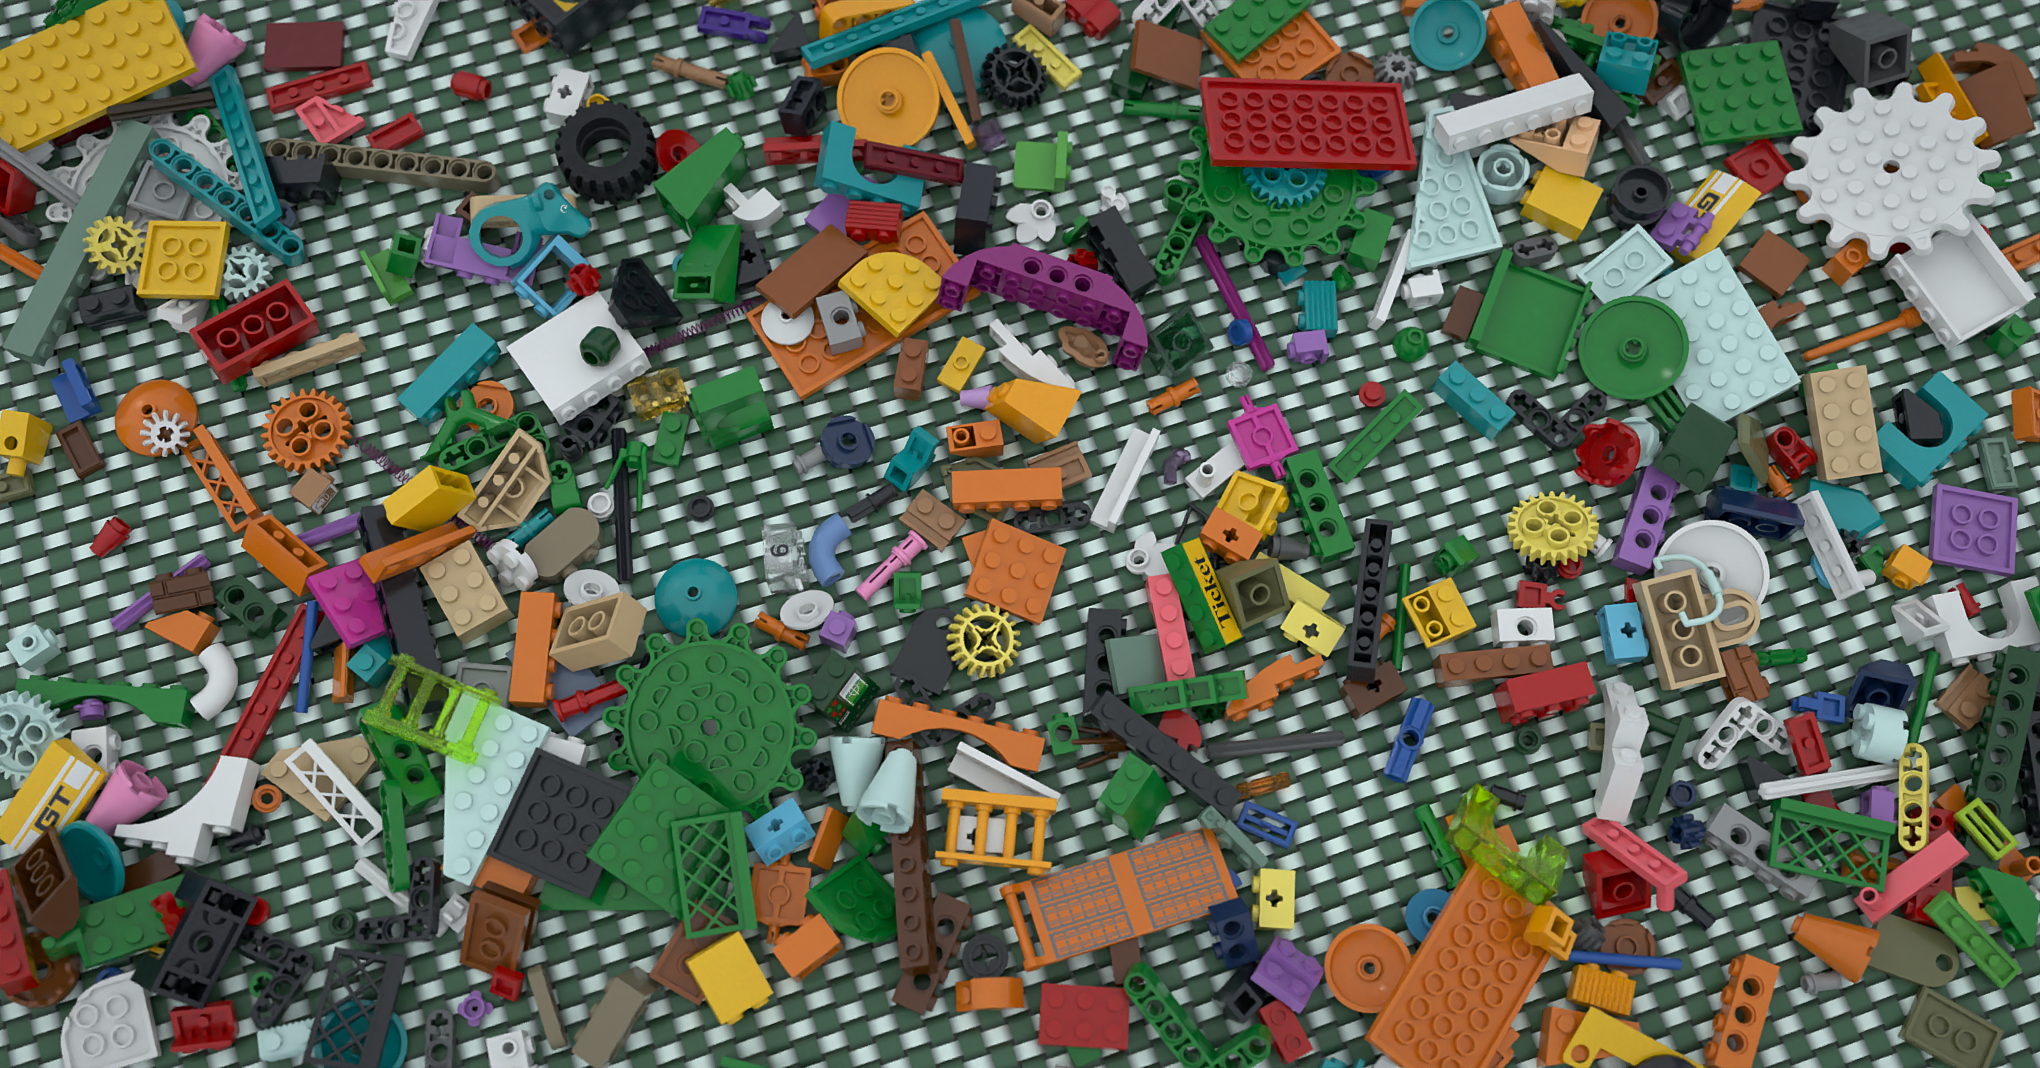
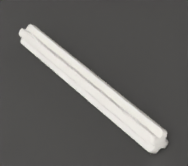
(1828, 781)

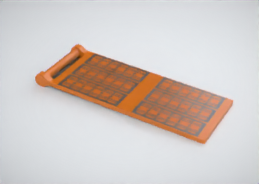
(1120, 897)

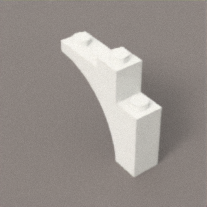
(1621, 760)
(215, 809)

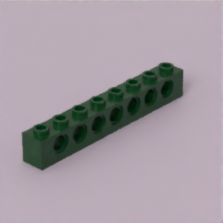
(2016, 722)

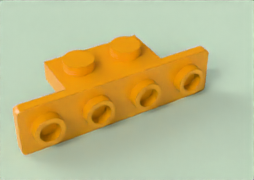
(1941, 80)

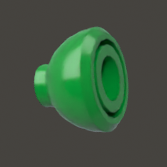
(1411, 344)

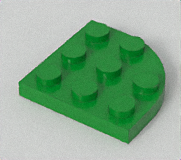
(857, 902)

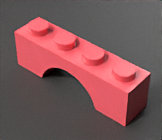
(1170, 627)

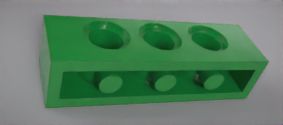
(1309, 467)
(384, 746)

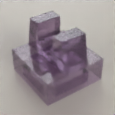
(988, 135)

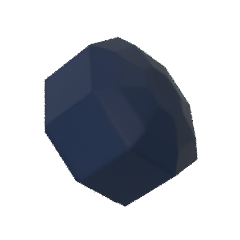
(1681, 794)

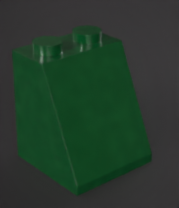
(1694, 448)

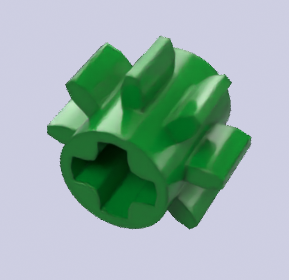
(741, 85)

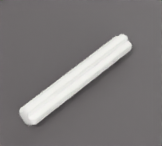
(379, 880)

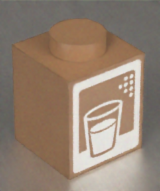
(315, 490)

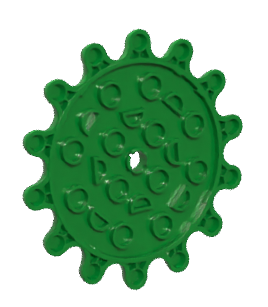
(1264, 227)
(722, 684)

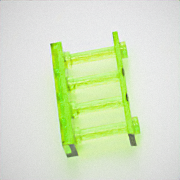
(408, 727)

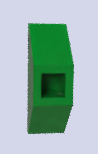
(2009, 903)

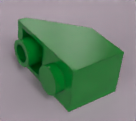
(404, 253)
(1455, 557)

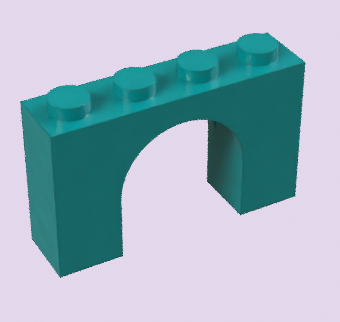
(839, 176)
(1960, 417)

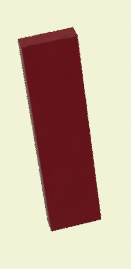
(913, 163)

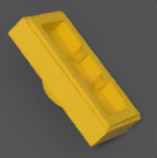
(961, 365)

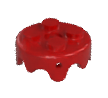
(1595, 451)

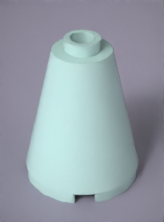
(855, 765)
(891, 794)

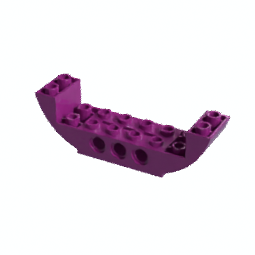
(1054, 287)

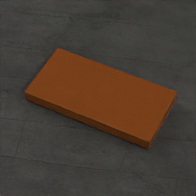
(811, 271)

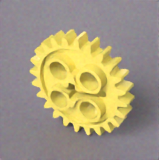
(1552, 528)

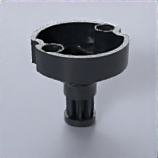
(1692, 23)

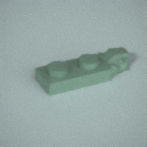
(1232, 838)

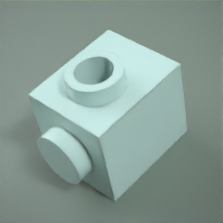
(34, 647)

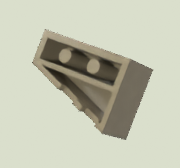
(614, 1017)

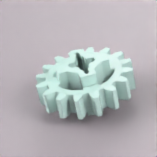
(253, 266)

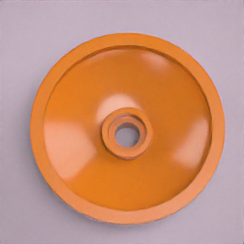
(1639, 16)
(160, 396)
(1346, 964)

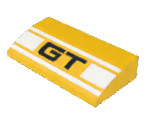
(1728, 201)
(52, 794)

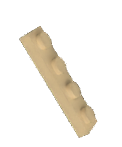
(309, 359)

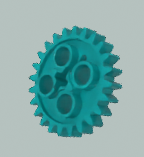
(1282, 187)

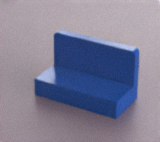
(75, 392)

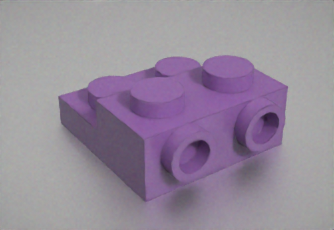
(1288, 973)

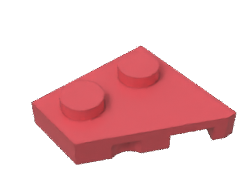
(327, 121)

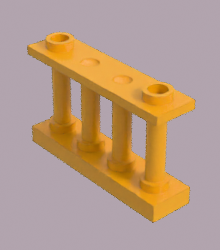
(984, 803)

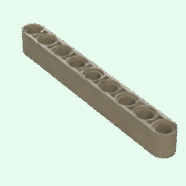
(398, 163)

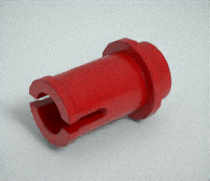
(1970, 605)

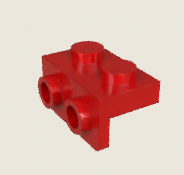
(204, 1028)

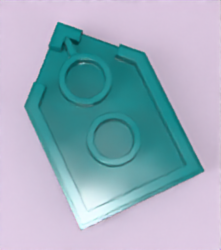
(1847, 507)

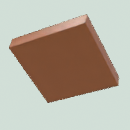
(1773, 264)

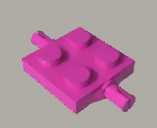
(1262, 437)

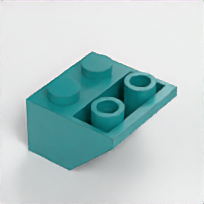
(1626, 62)

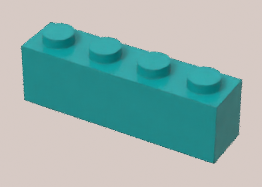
(449, 375)

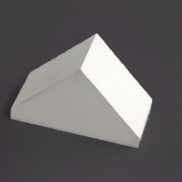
(1917, 622)

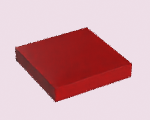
(1759, 166)

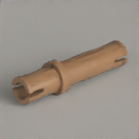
(680, 68)

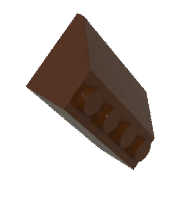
(47, 885)

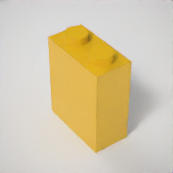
(1560, 201)
(429, 499)
(729, 978)

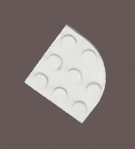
(110, 1026)

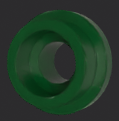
(1533, 735)
(336, 919)

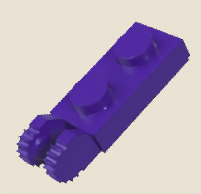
(733, 24)

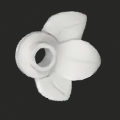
(1030, 224)
(1149, 551)

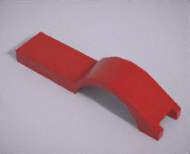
(1810, 755)

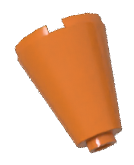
(1837, 943)

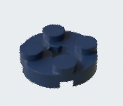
(840, 455)

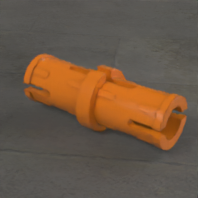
(1173, 396)
(781, 632)

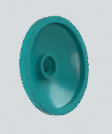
(1428, 30)
(715, 598)
(94, 860)
(395, 1045)

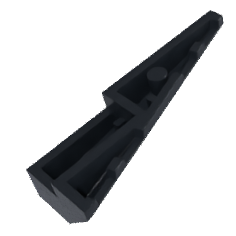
(1606, 103)

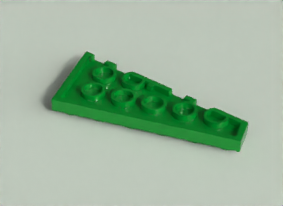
(613, 896)

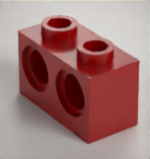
(1288, 1036)

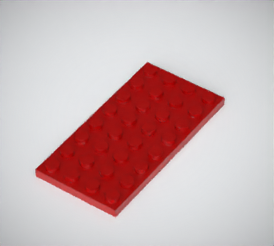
(1306, 124)

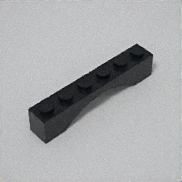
(1137, 733)

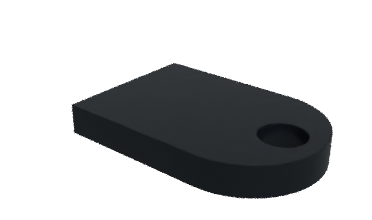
(926, 652)

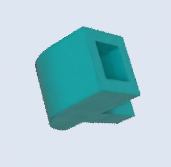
(913, 460)

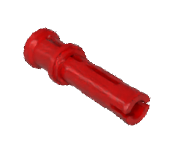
(584, 701)

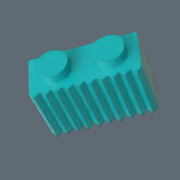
(1318, 307)

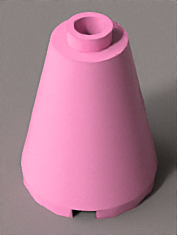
(126, 797)

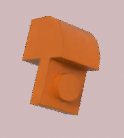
(989, 994)

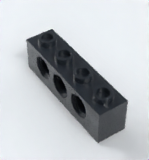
(1098, 623)

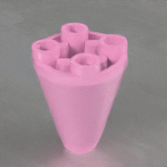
(211, 48)

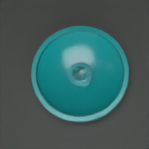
(980, 35)

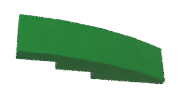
(1188, 692)

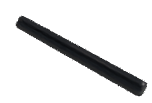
(622, 510)

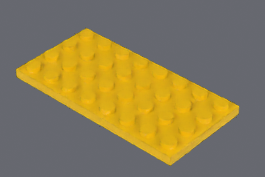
(85, 66)

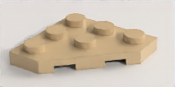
(350, 756)

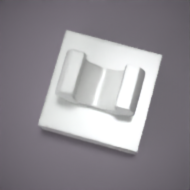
(455, 913)

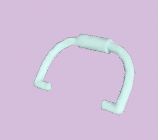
(1710, 580)

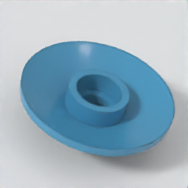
(1421, 904)

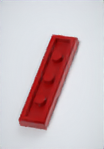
(325, 85)

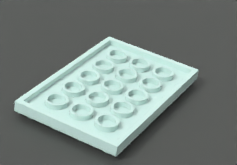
(1731, 349)

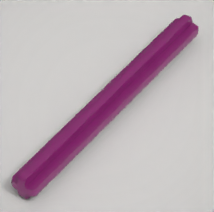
(1233, 300)

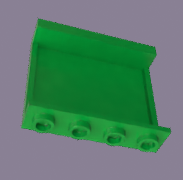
(1528, 318)

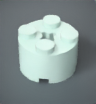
(1502, 173)
(1877, 733)

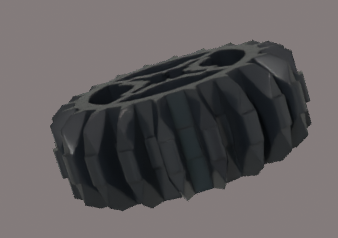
(996, 62)

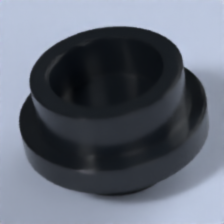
(700, 509)

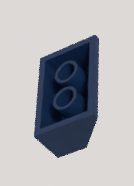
(1756, 514)

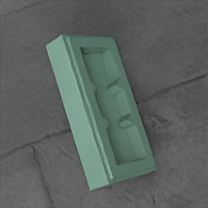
(1997, 464)

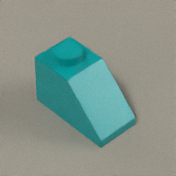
(372, 661)

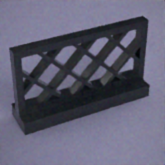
(382, 1014)

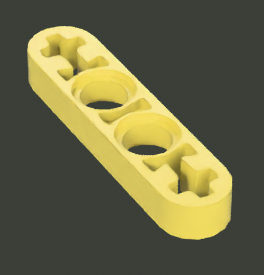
(1918, 797)

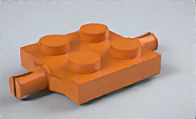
(780, 894)

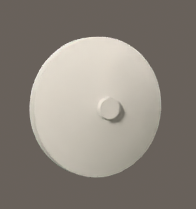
(1725, 550)

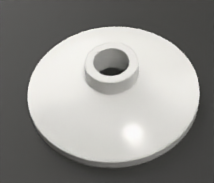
(786, 330)
(589, 585)
(806, 610)

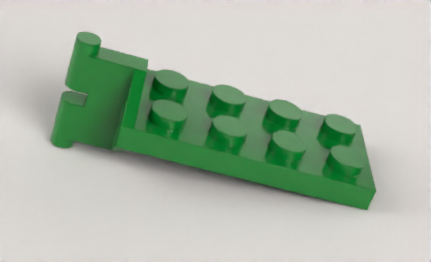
(1251, 24)
(116, 926)

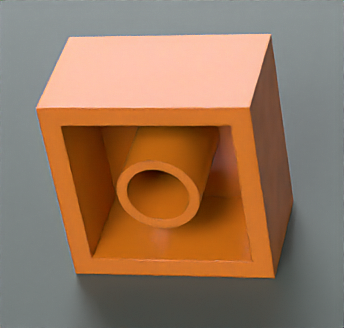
(807, 947)

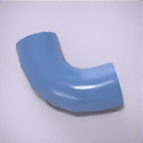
(822, 550)

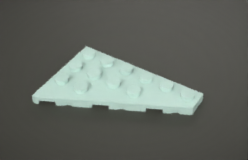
(1449, 206)
(482, 792)

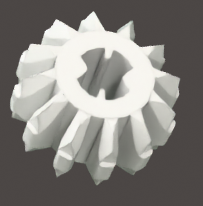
(155, 430)

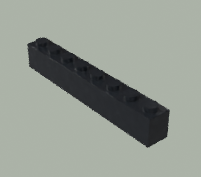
(403, 611)

